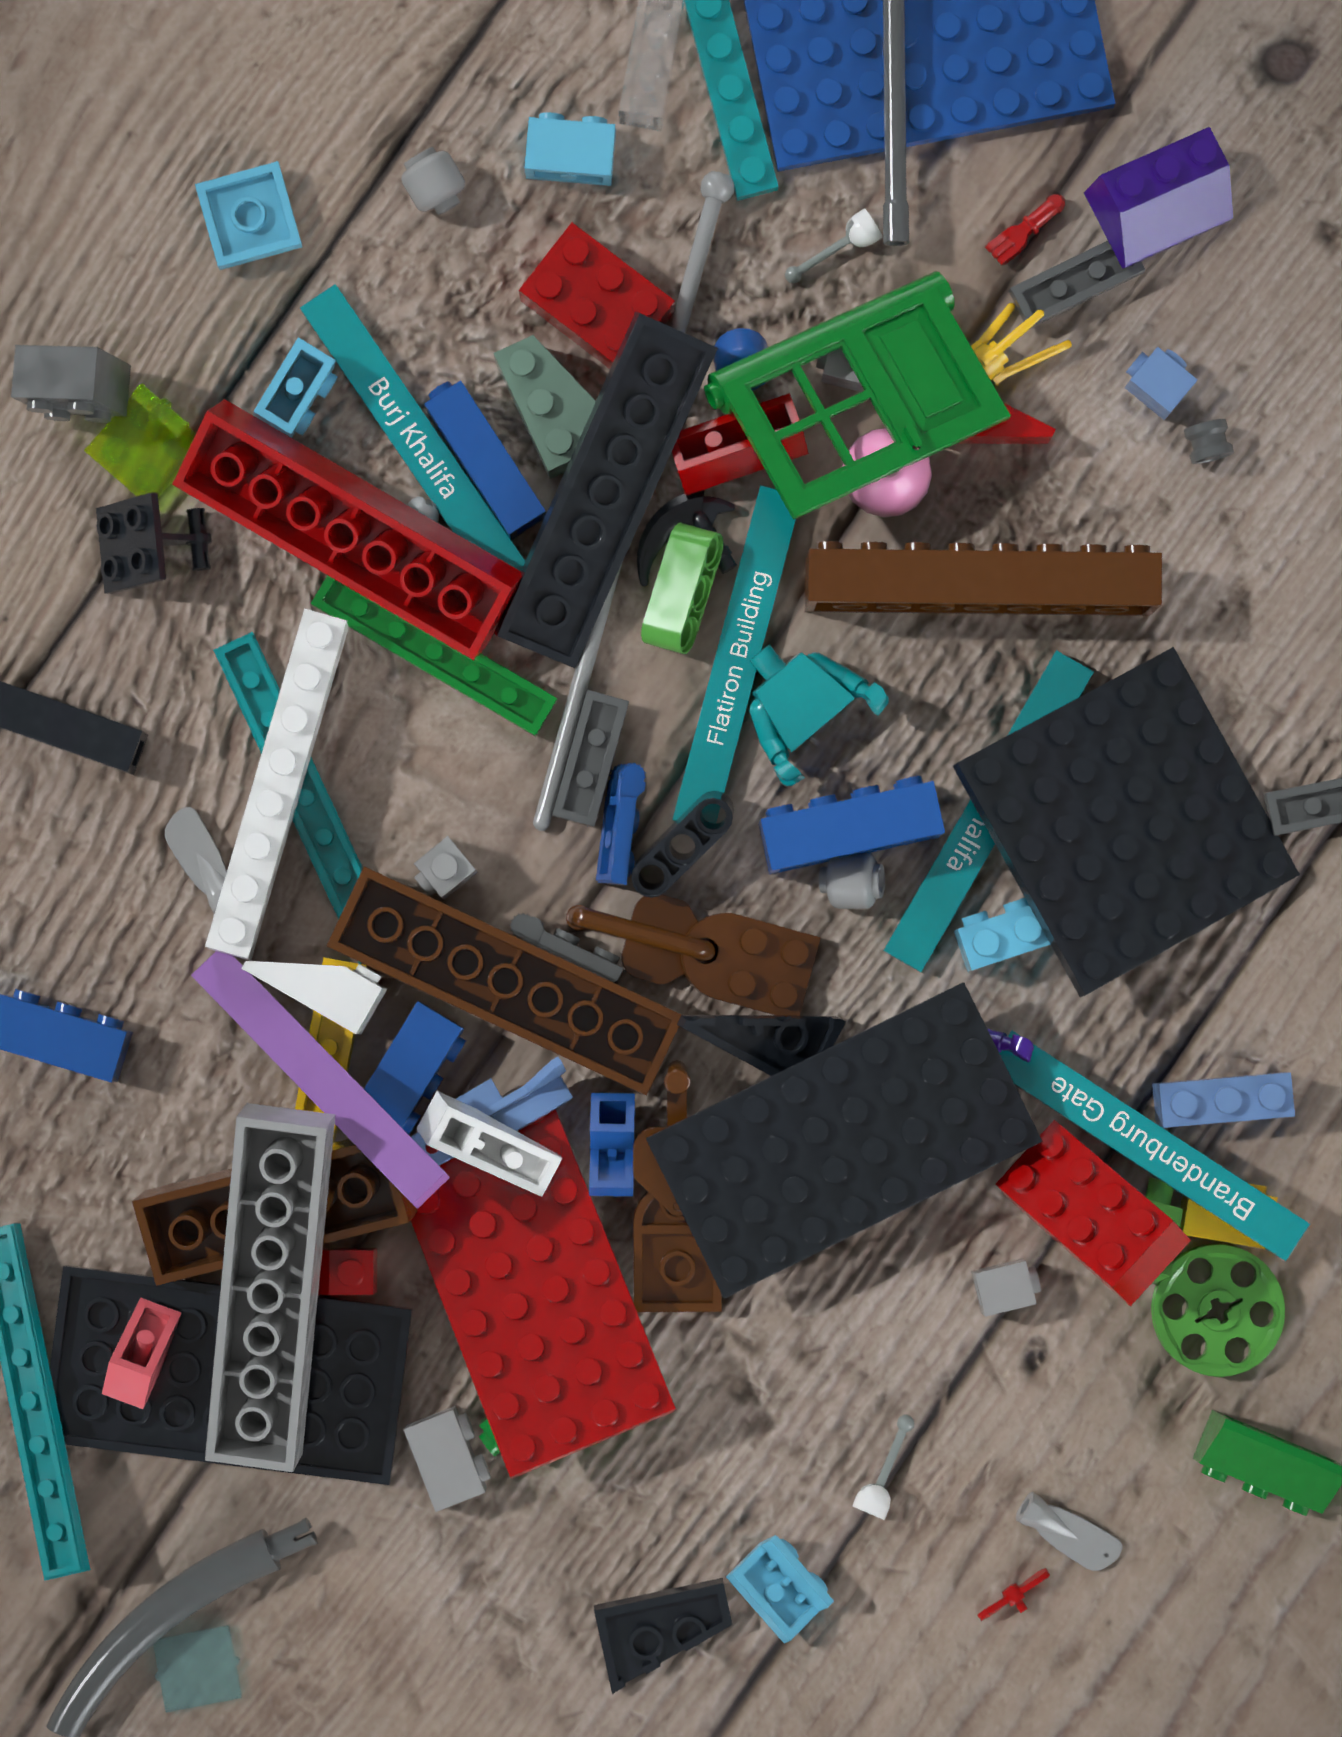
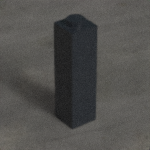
(70, 729)

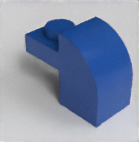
(612, 1144)

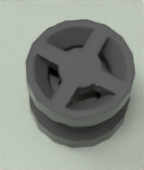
(1208, 441)

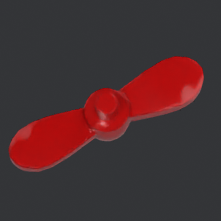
(1014, 1594)

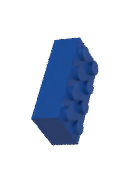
(851, 826)

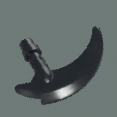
(691, 510)

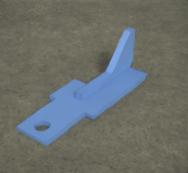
(518, 1109)

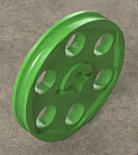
(1237, 1319)

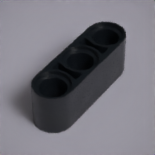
(675, 863)

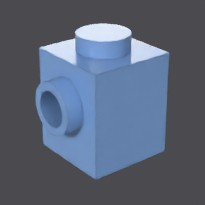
(1160, 380)

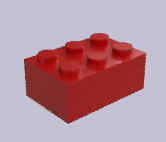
(591, 294)

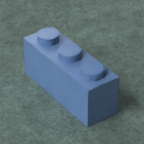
(1223, 1099)

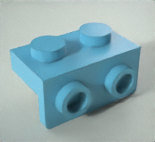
(780, 1587)

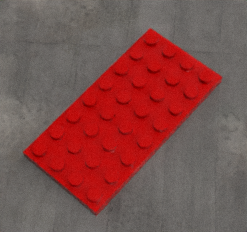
(539, 1308)

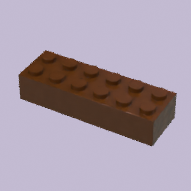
(188, 1219)

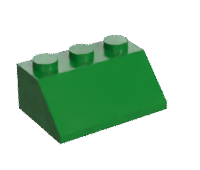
(1267, 1464)

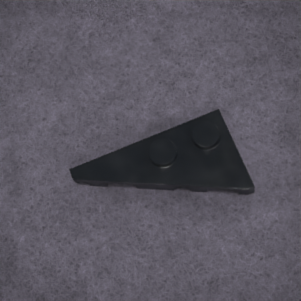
(766, 1041)

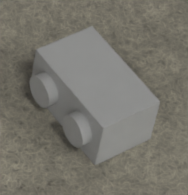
(446, 1458)

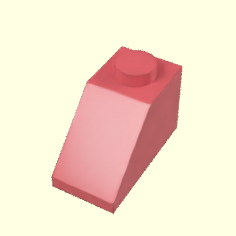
(140, 1353)

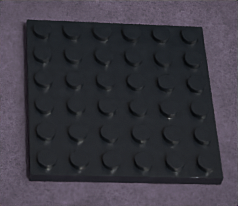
(1126, 821)

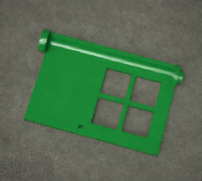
(912, 371)

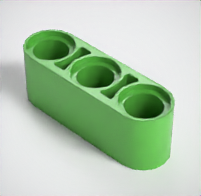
(682, 588)

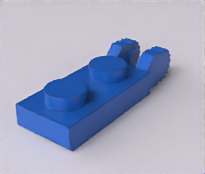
(619, 824)

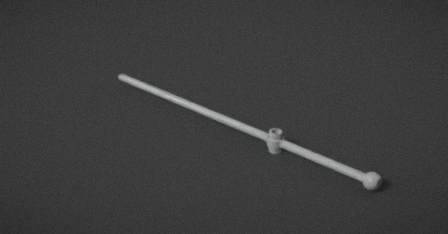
(716, 189)

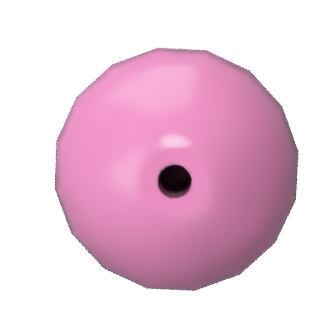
(895, 492)

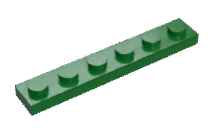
(476, 679)

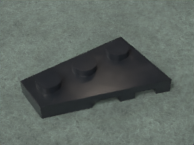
(655, 1626)

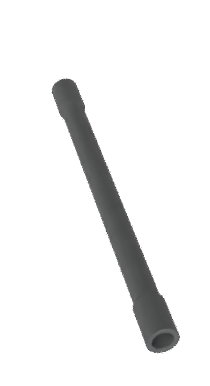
(896, 205)

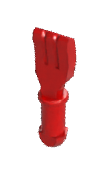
(1014, 238)

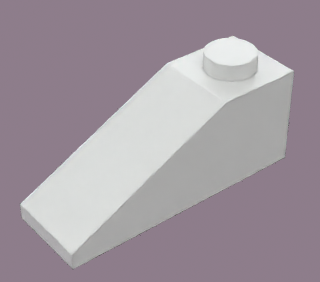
(333, 991)
(487, 1144)

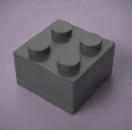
(71, 382)

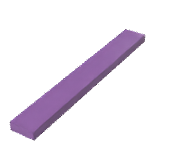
(321, 1078)

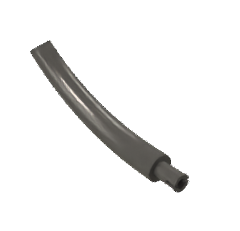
(165, 1609)

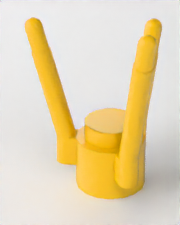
(992, 355)

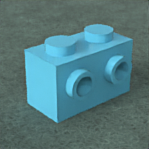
(295, 387)
(1000, 937)

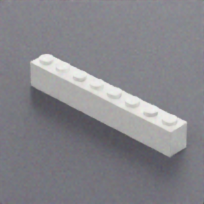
(277, 785)

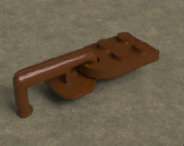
(753, 961)
(667, 1260)

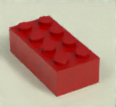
(1093, 1213)

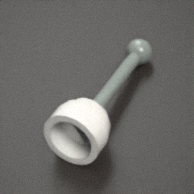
(859, 231)
(874, 1497)

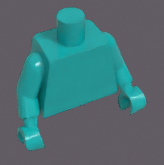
(801, 700)

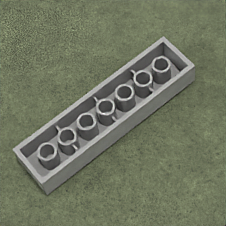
(269, 1286)

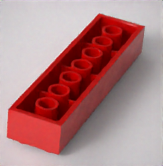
(347, 528)

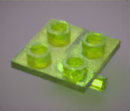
(145, 445)

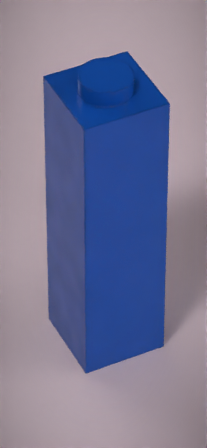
(484, 458)

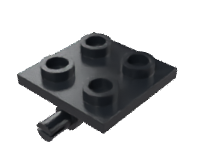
(134, 542)

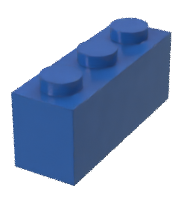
(63, 1036)
(413, 1062)

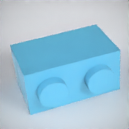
(570, 149)

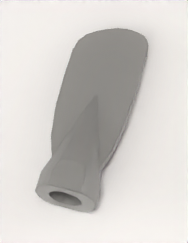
(197, 853)
(1070, 1533)

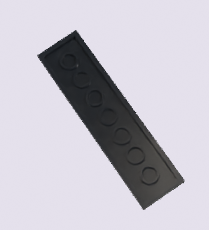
(605, 489)

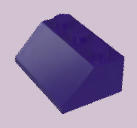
(1163, 197)

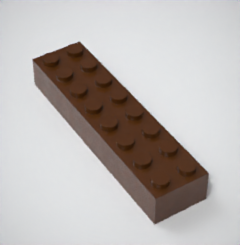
(983, 581)
(505, 980)

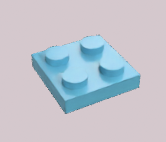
(248, 215)

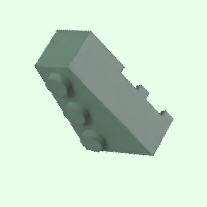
(547, 399)

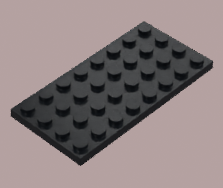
(843, 1140)
(352, 1382)

